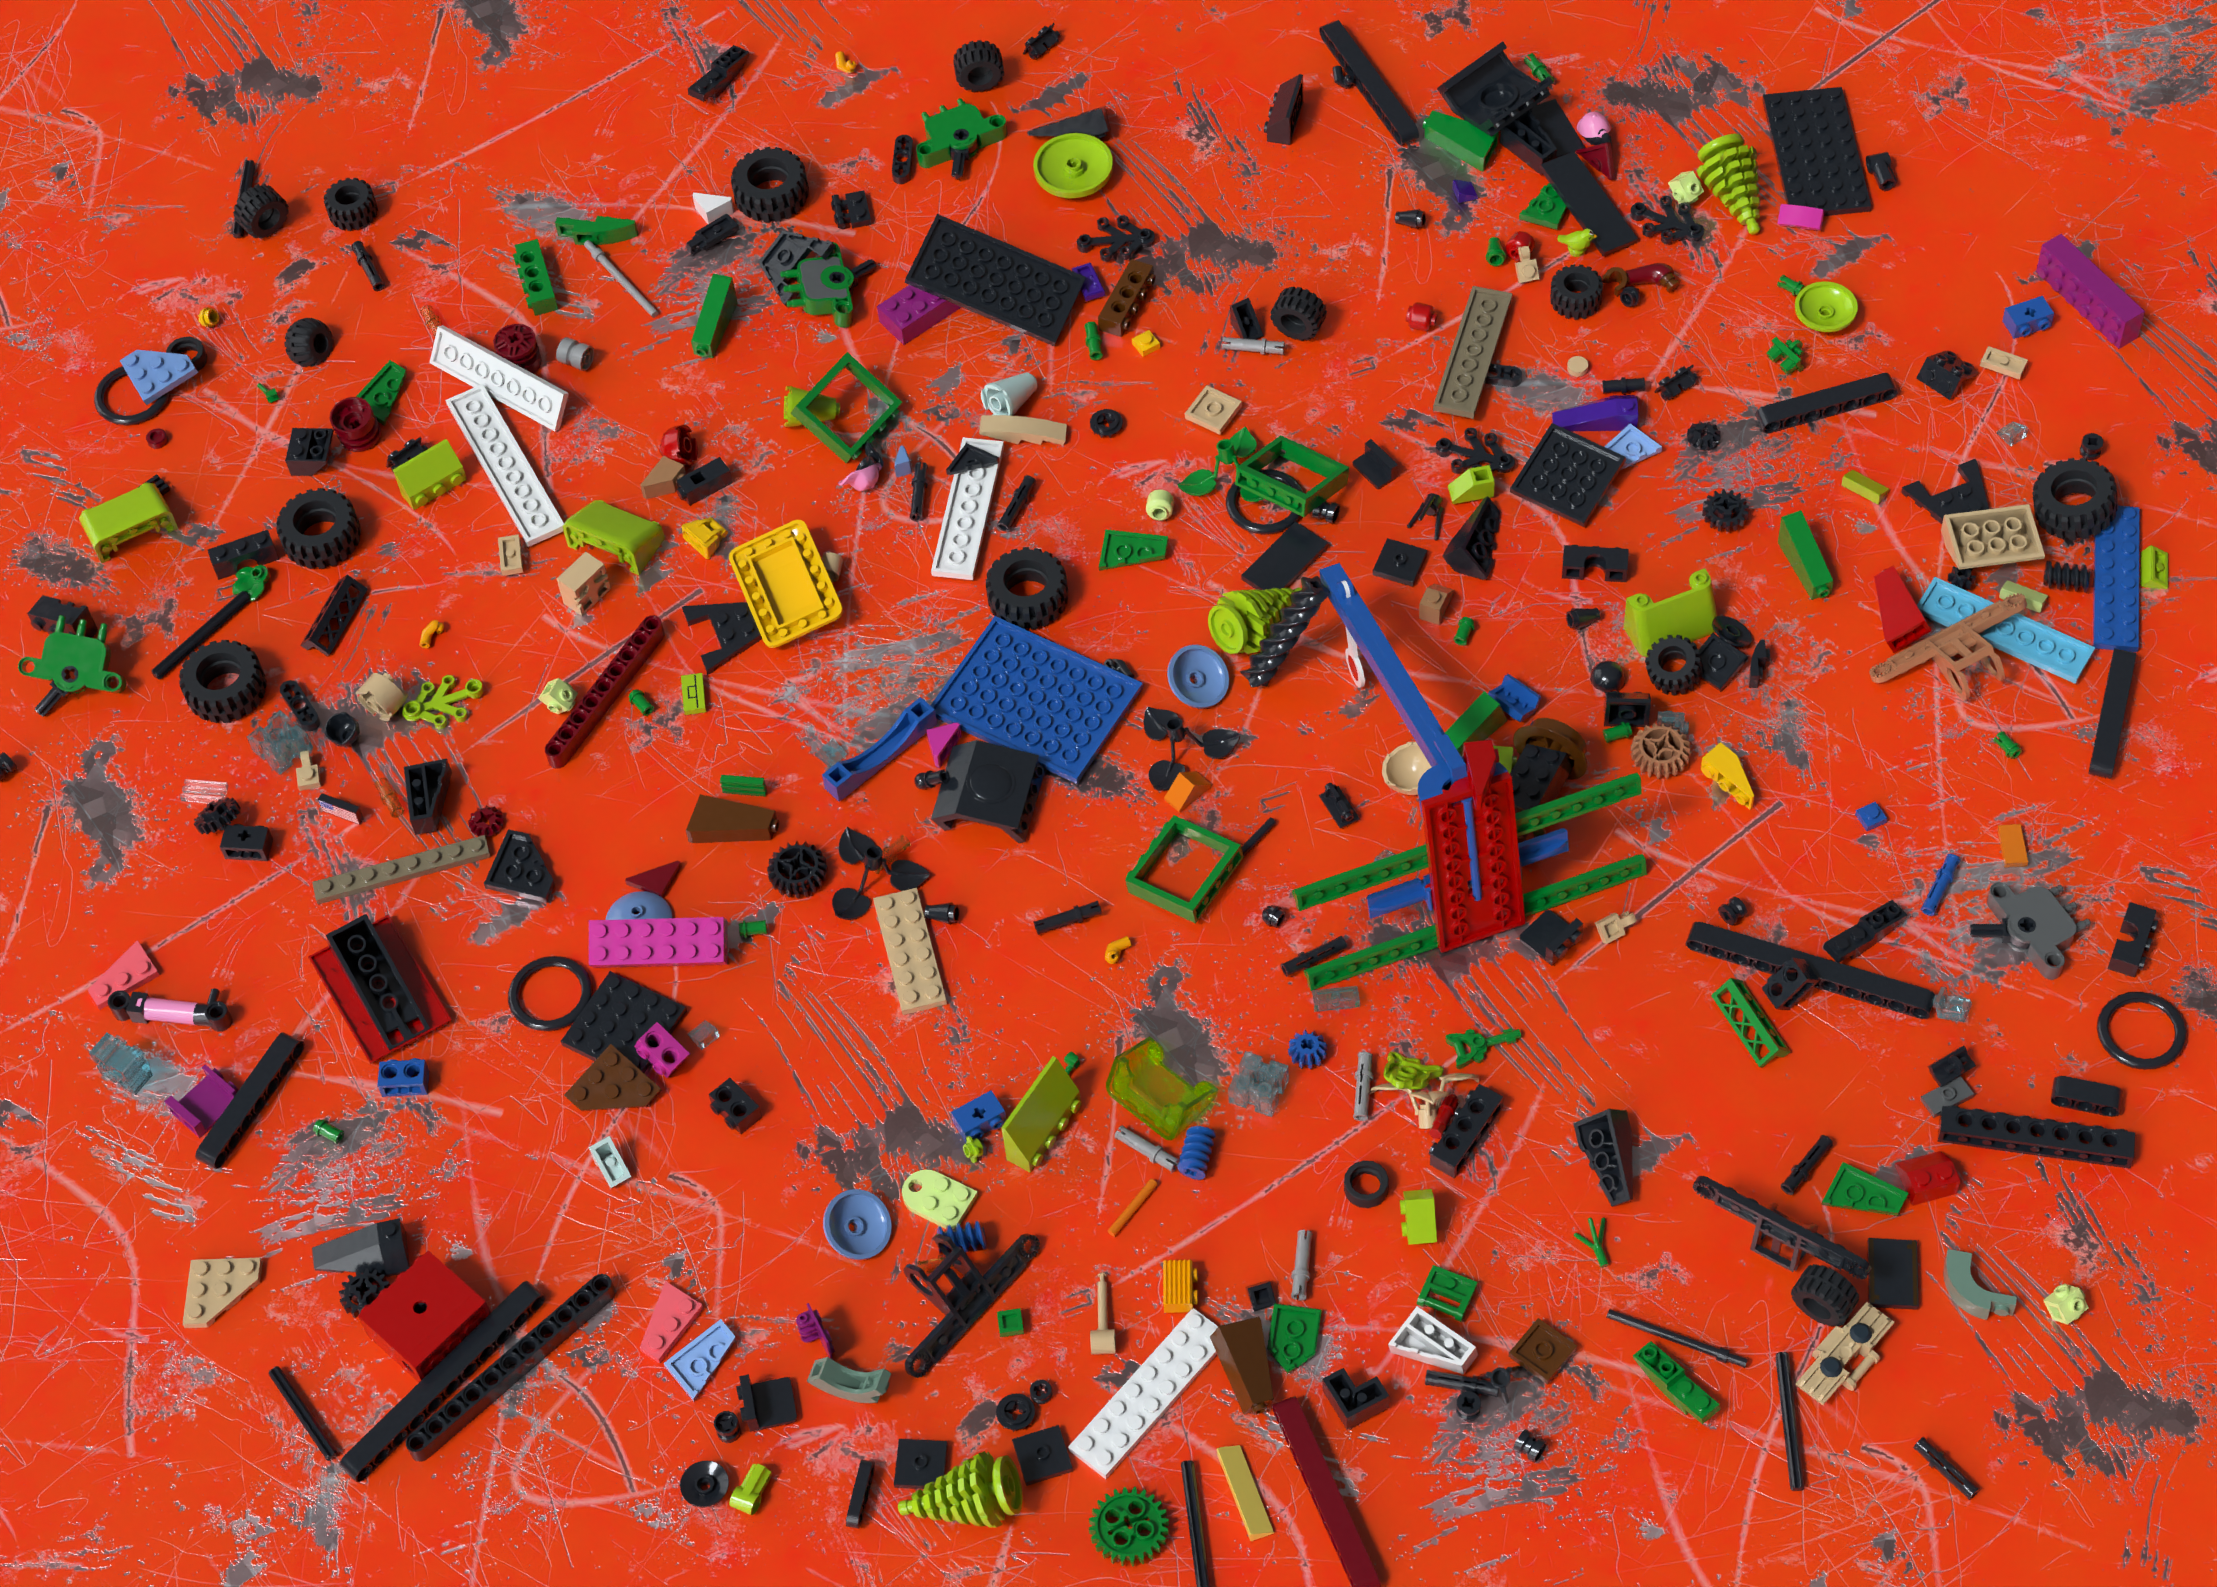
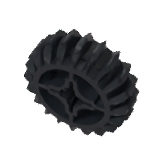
(802, 875)

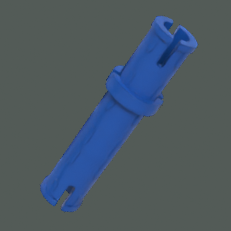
(1943, 878)

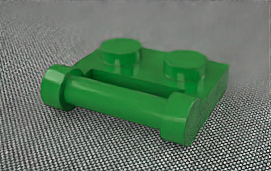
(1449, 1286)

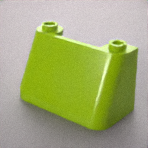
(126, 518)
(615, 532)
(1683, 614)

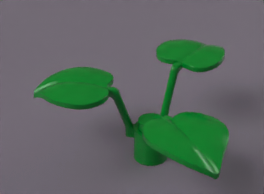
(1202, 481)

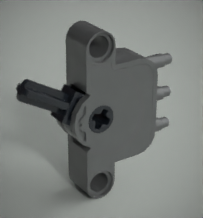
(2032, 925)

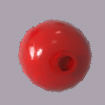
(679, 445)

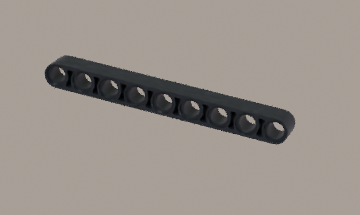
(1369, 82)

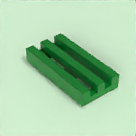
(743, 785)

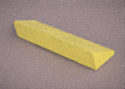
(1244, 1492)

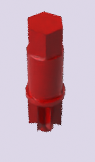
(1445, 1113)

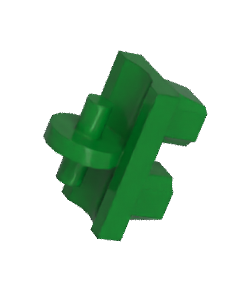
(1791, 360)

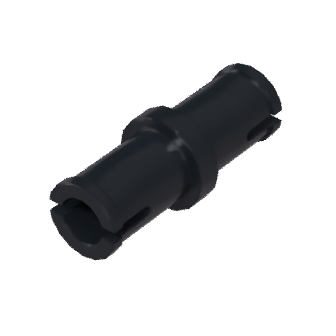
(1623, 385)

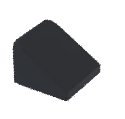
(1261, 1295)

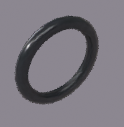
(120, 419)
(1262, 528)
(550, 1025)
(2133, 1062)

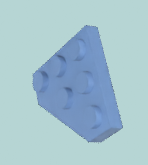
(157, 372)

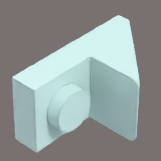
(609, 1161)

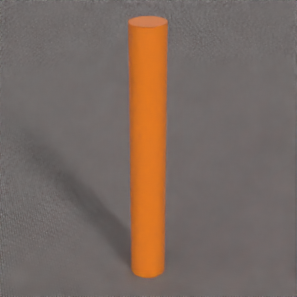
(1132, 1207)

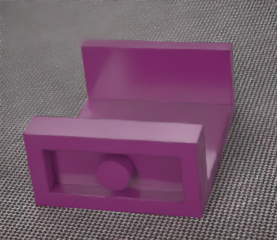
(203, 1103)

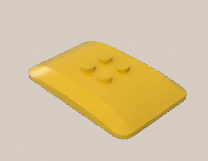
(785, 583)

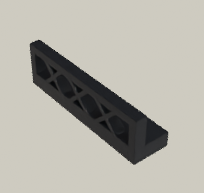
(327, 613)

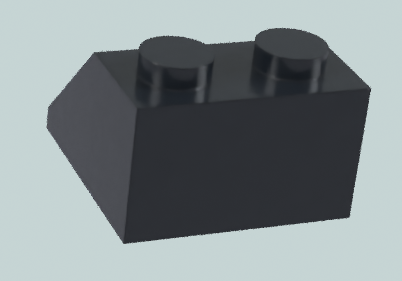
(1627, 708)

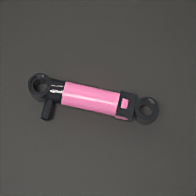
(143, 1008)

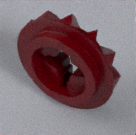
(480, 828)

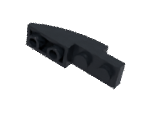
(720, 76)
(1865, 934)

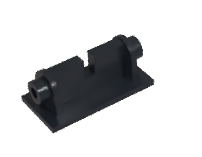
(1045, 36)
(1682, 377)
(411, 449)
(1338, 806)

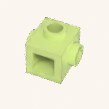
(1686, 187)
(558, 696)
(2066, 1303)

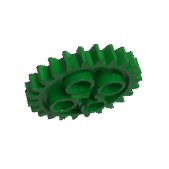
(1137, 1545)

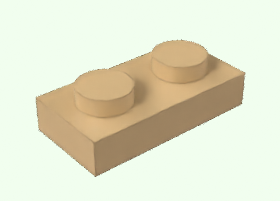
(2004, 362)
(510, 555)

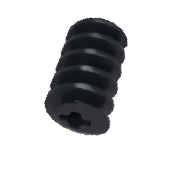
(2066, 576)

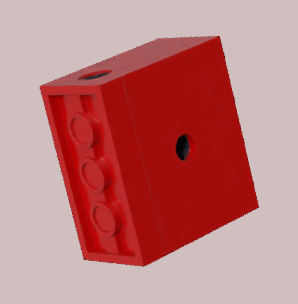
(423, 1315)

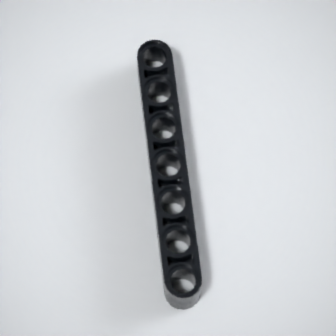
(1826, 403)
(2112, 713)
(249, 1100)

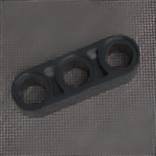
(2086, 1096)

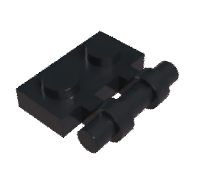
(857, 208)

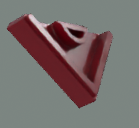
(1600, 158)
(656, 879)

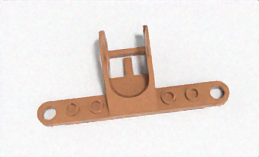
(1952, 641)

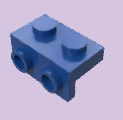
(1516, 698)

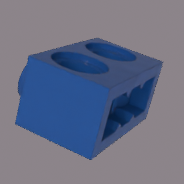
(403, 1083)

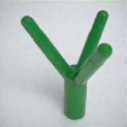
(1598, 1240)

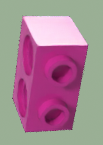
(665, 1047)

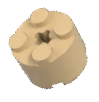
(381, 696)

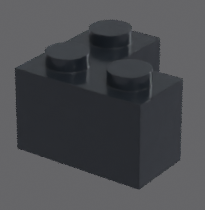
(1354, 1403)

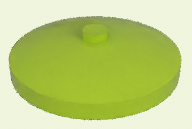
(1073, 165)

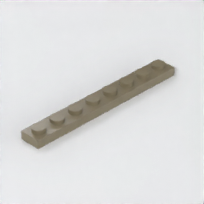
(401, 869)

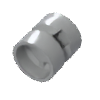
(575, 353)

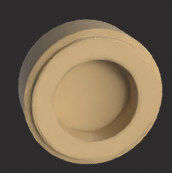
(1577, 366)

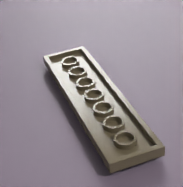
(1472, 352)

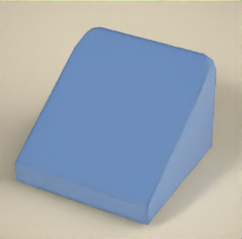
(902, 463)

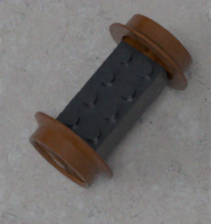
(1548, 757)

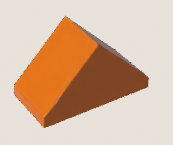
(1186, 789)

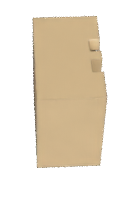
(583, 583)

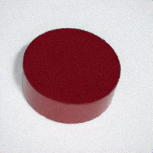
(157, 438)

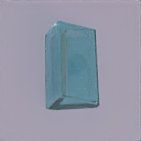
(1336, 998)

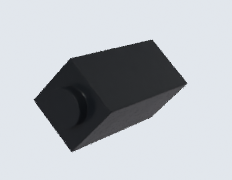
(704, 481)

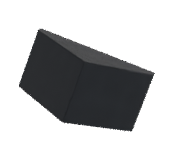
(1244, 320)

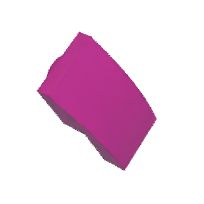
(1800, 216)

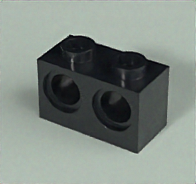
(1792, 987)
(738, 1103)

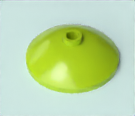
(1826, 306)

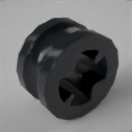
(1045, 1397)

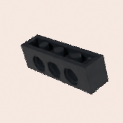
(1452, 1160)

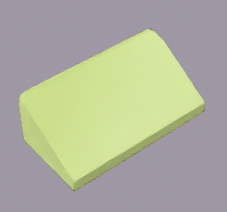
(2034, 599)

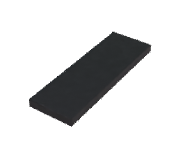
(1588, 203)

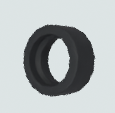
(189, 343)
(1363, 1200)

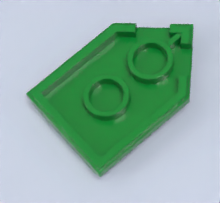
(1293, 1335)

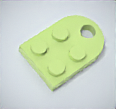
(939, 1199)

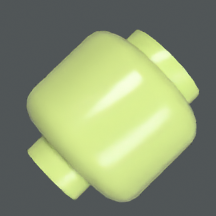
(1159, 505)

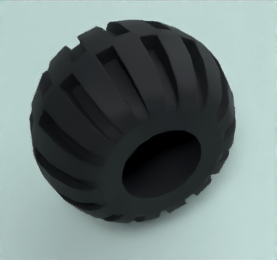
(308, 342)

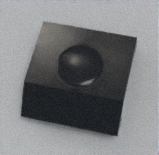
(1492, 91)
(990, 788)

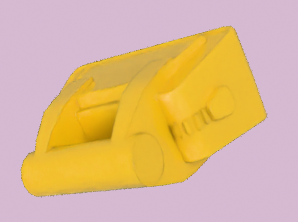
(702, 538)

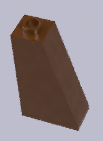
(730, 822)
(1245, 1363)

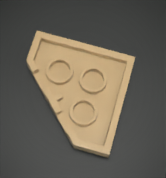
(217, 1287)

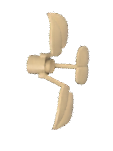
(1427, 1112)

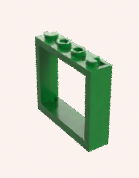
(822, 432)
(1282, 494)
(1208, 890)

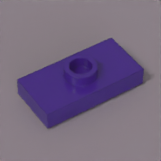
(1092, 287)

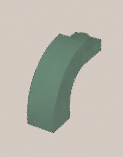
(1967, 1293)
(848, 1383)

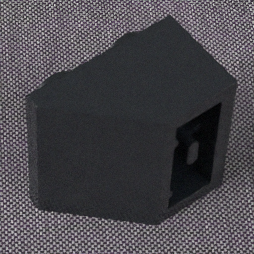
(308, 450)

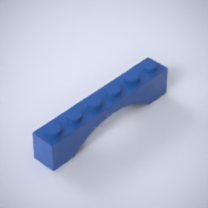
(851, 773)

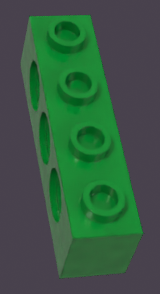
(536, 277)

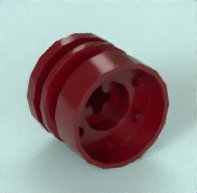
(519, 346)
(355, 424)

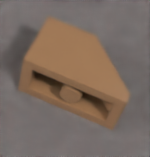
(662, 478)
(1435, 603)

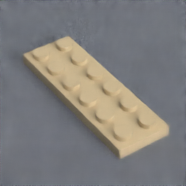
(909, 951)

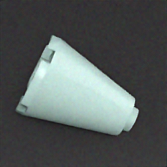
(1008, 394)

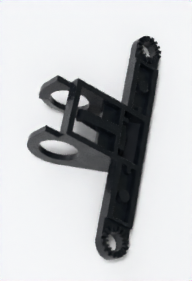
(1783, 1230)
(967, 1297)

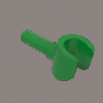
(271, 395)
(1072, 1061)

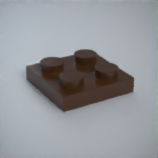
(1542, 1351)

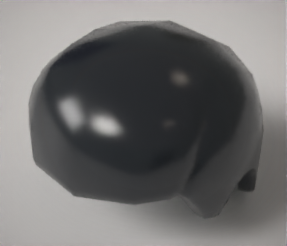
(1607, 676)
(342, 729)

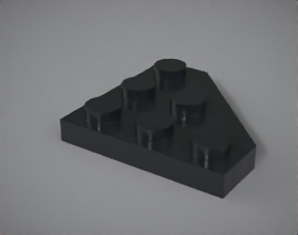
(520, 869)

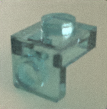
(1674, 718)
(1951, 1007)

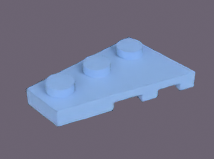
(700, 1358)

